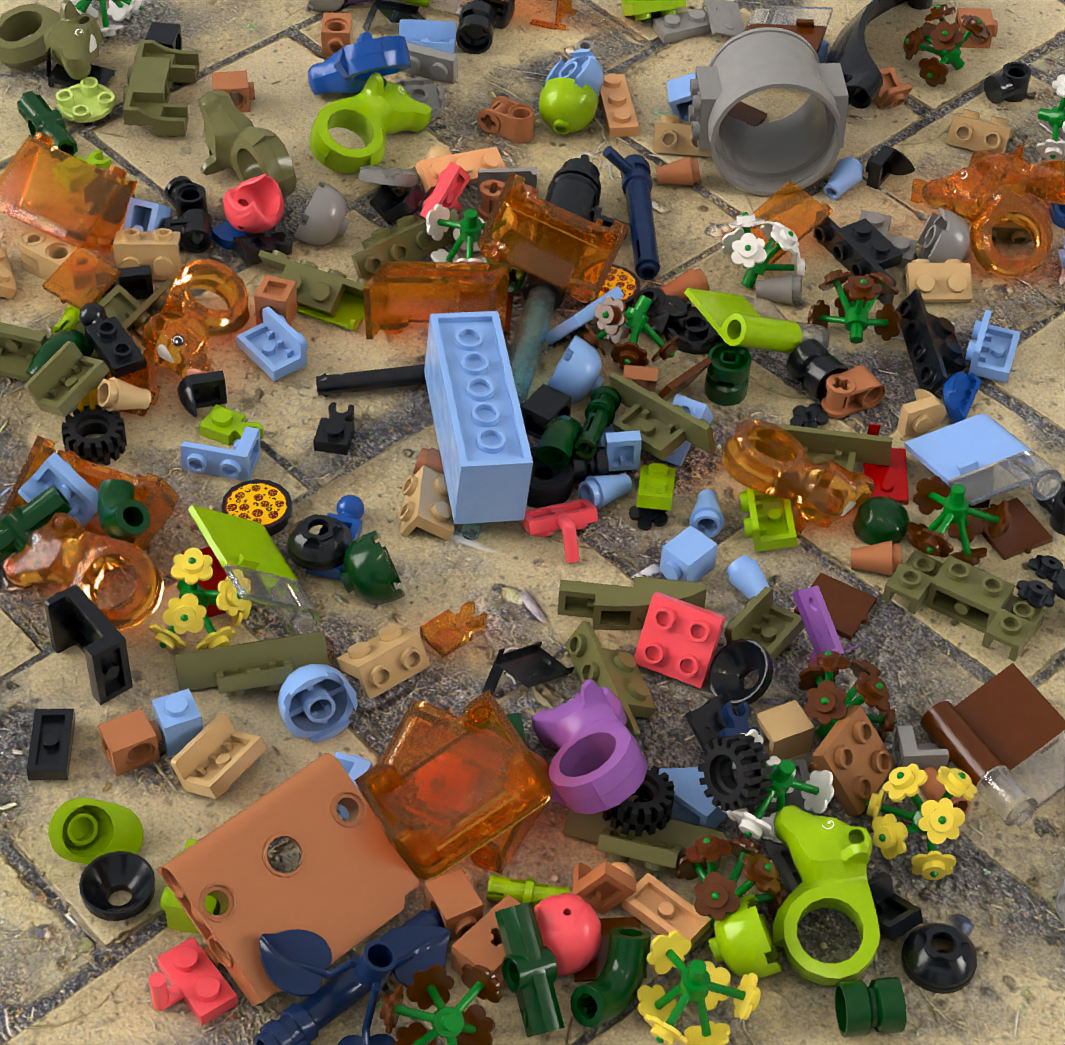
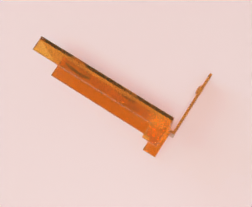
(562, 8)

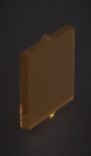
(81, 279)

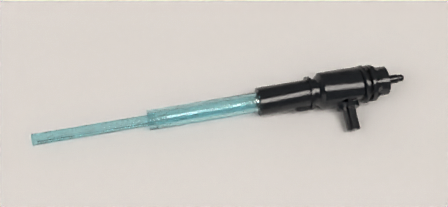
(578, 191)

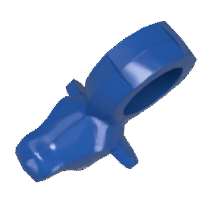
(353, 64)

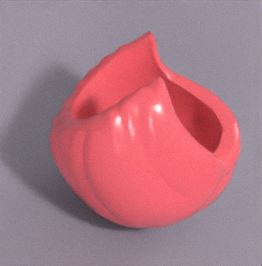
(254, 205)
(569, 930)

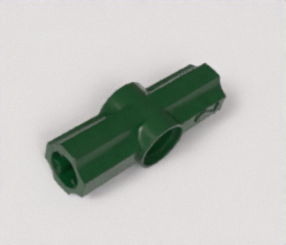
(47, 121)
(22, 521)
(529, 969)

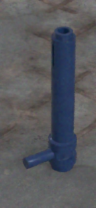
(637, 187)
(302, 1021)

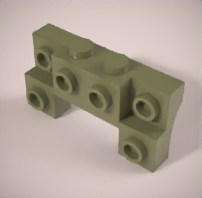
(151, 85)
(968, 597)

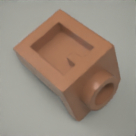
(642, 376)
(602, 886)

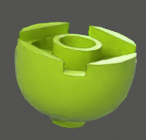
(567, 106)
(745, 941)

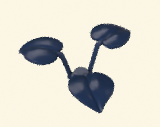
(301, 958)

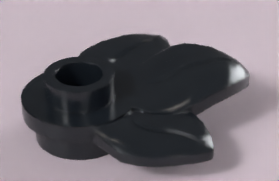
(662, 309)

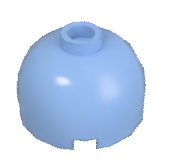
(582, 68)
(577, 370)
(316, 702)

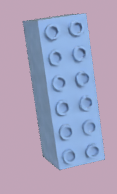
(477, 418)

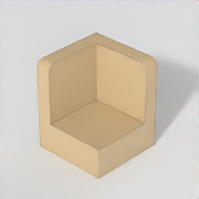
(787, 730)

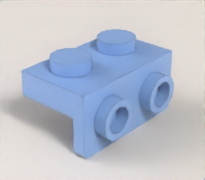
(430, 33)
(274, 345)
(992, 351)
(76, 490)

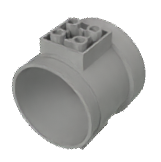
(778, 151)

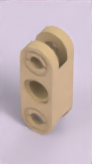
(43, 255)

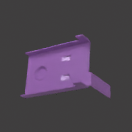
(818, 621)

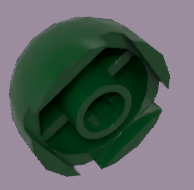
(370, 571)

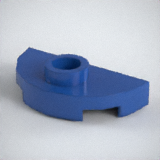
(959, 394)

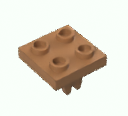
(855, 759)

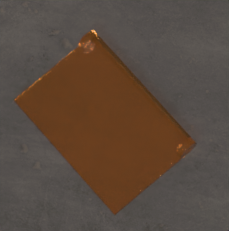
(794, 210)

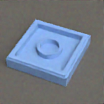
(579, 318)

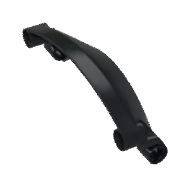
(849, 49)

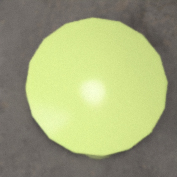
(85, 101)

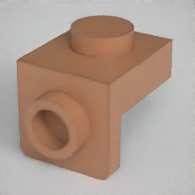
(892, 91)

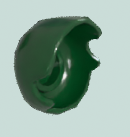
(881, 520)

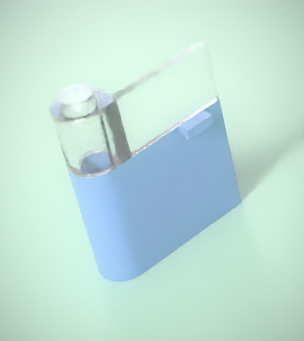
(984, 460)

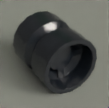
(476, 27)
(813, 365)

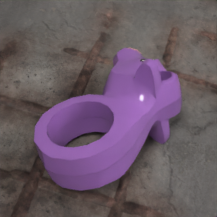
(591, 736)

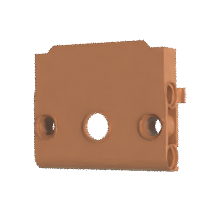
(341, 889)

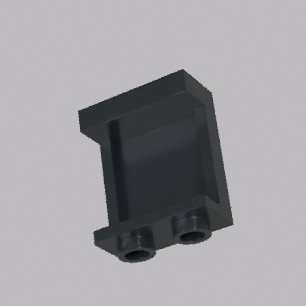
(79, 622)

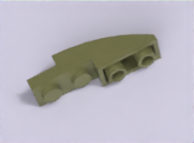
(623, 606)

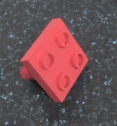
(679, 639)

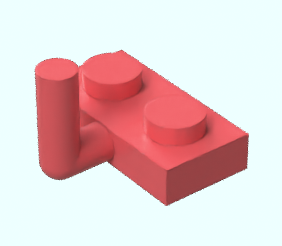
(448, 190)
(564, 516)
(193, 980)

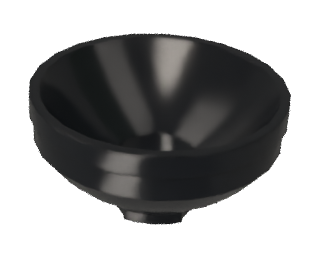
(318, 551)
(732, 666)
(115, 873)
(936, 970)

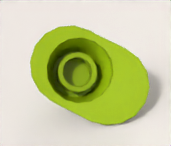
(92, 827)

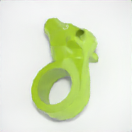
(372, 114)
(834, 876)

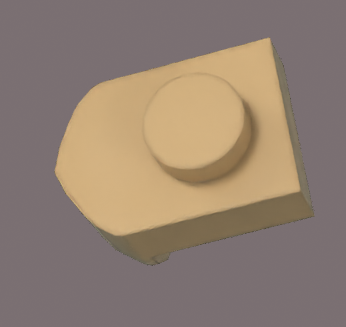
(920, 414)

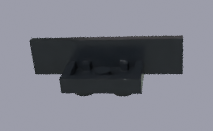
(859, 249)
(929, 343)

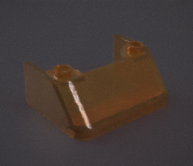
(414, 290)

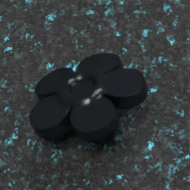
(809, 416)
(646, 516)

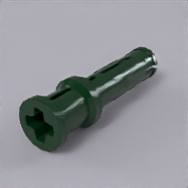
(598, 415)

